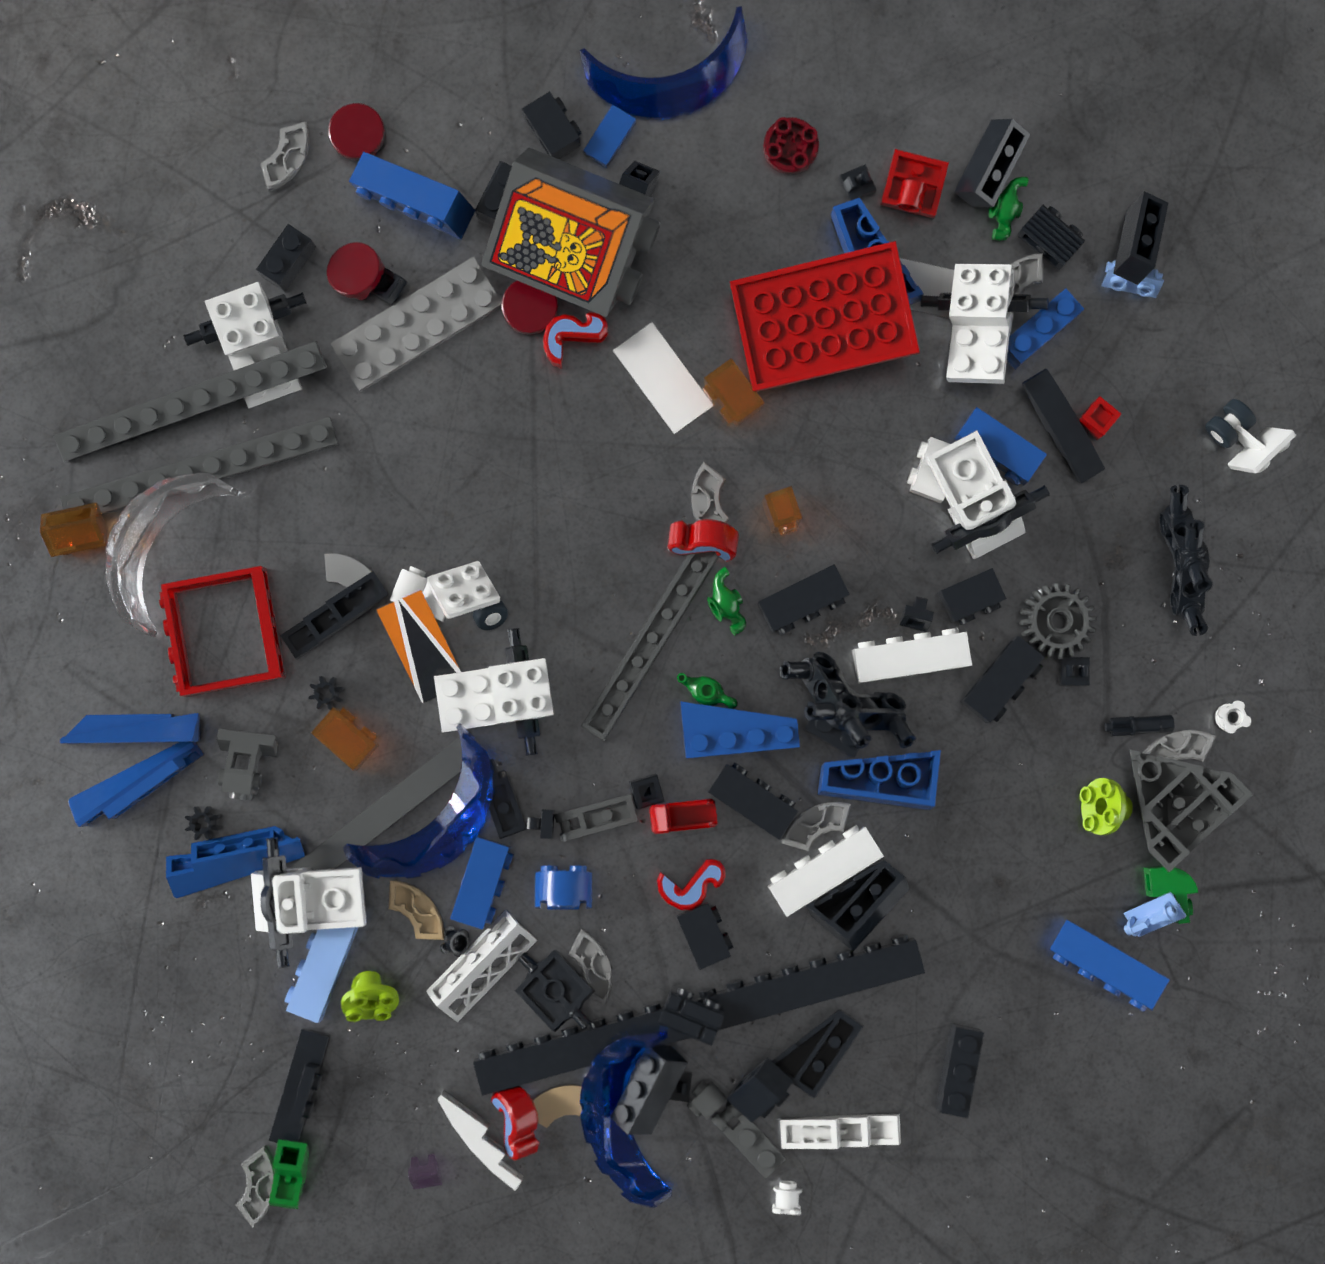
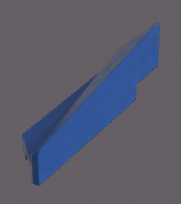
(135, 729)
(132, 785)
(226, 859)

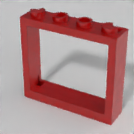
(173, 628)

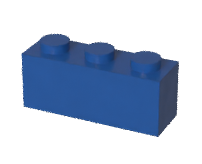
(1042, 328)
(1007, 449)
(482, 883)

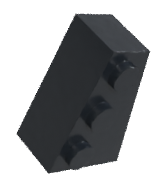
(861, 904)
(819, 1052)

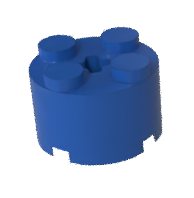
(563, 888)

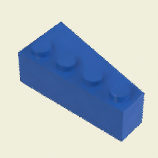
(412, 194)
(859, 231)
(732, 731)
(890, 780)
(1109, 965)

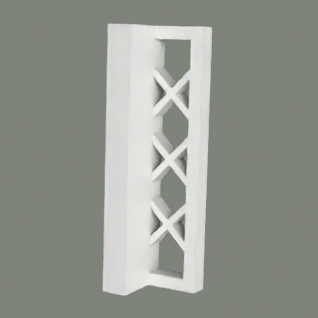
(477, 963)

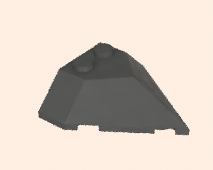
(1182, 804)

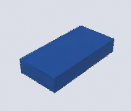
(609, 136)

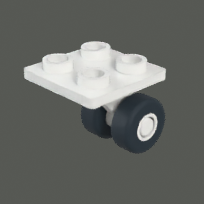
(1258, 449)
(469, 590)

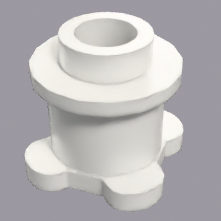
(1239, 720)
(787, 1198)

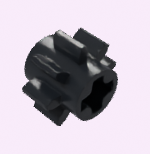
(319, 696)
(195, 826)

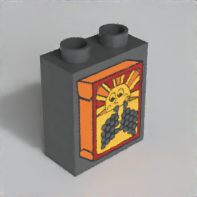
(570, 233)

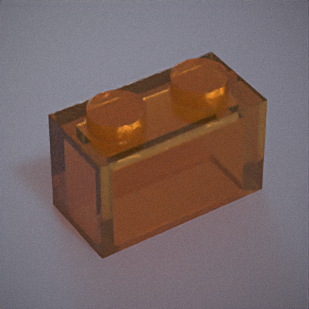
(733, 393)
(782, 511)
(73, 529)
(345, 737)

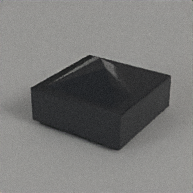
(389, 286)
(646, 791)

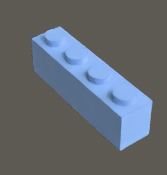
(319, 972)

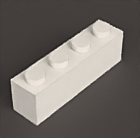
(911, 657)
(825, 870)

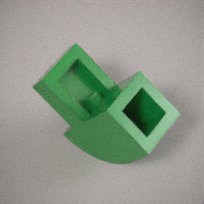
(1178, 882)
(290, 1174)

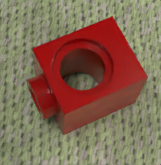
(1099, 418)

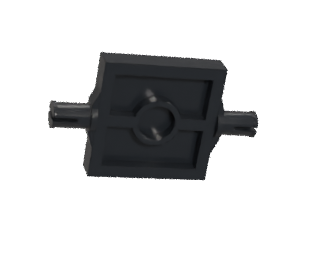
(554, 990)

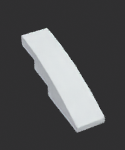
(472, 1129)
(840, 1131)

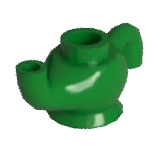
(1007, 208)
(726, 603)
(706, 690)

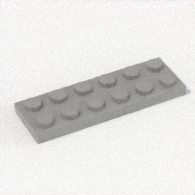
(417, 324)

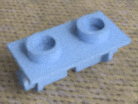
(1147, 287)
(1153, 915)

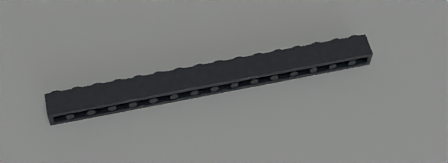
(740, 1002)

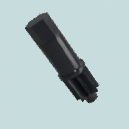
(1140, 725)

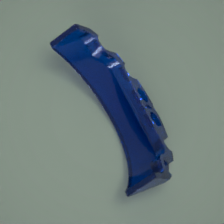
(673, 94)
(447, 834)
(615, 1150)

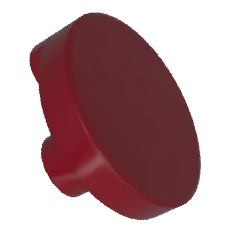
(356, 130)
(791, 145)
(355, 270)
(528, 308)

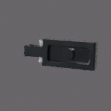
(504, 805)

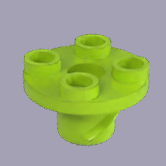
(1104, 806)
(369, 998)

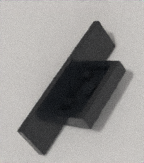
(299, 1087)

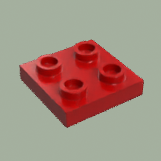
(914, 183)

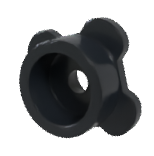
(461, 941)

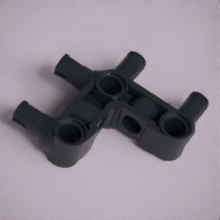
(1190, 560)
(846, 708)

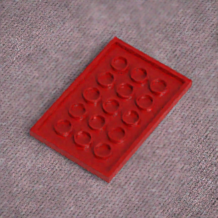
(824, 317)

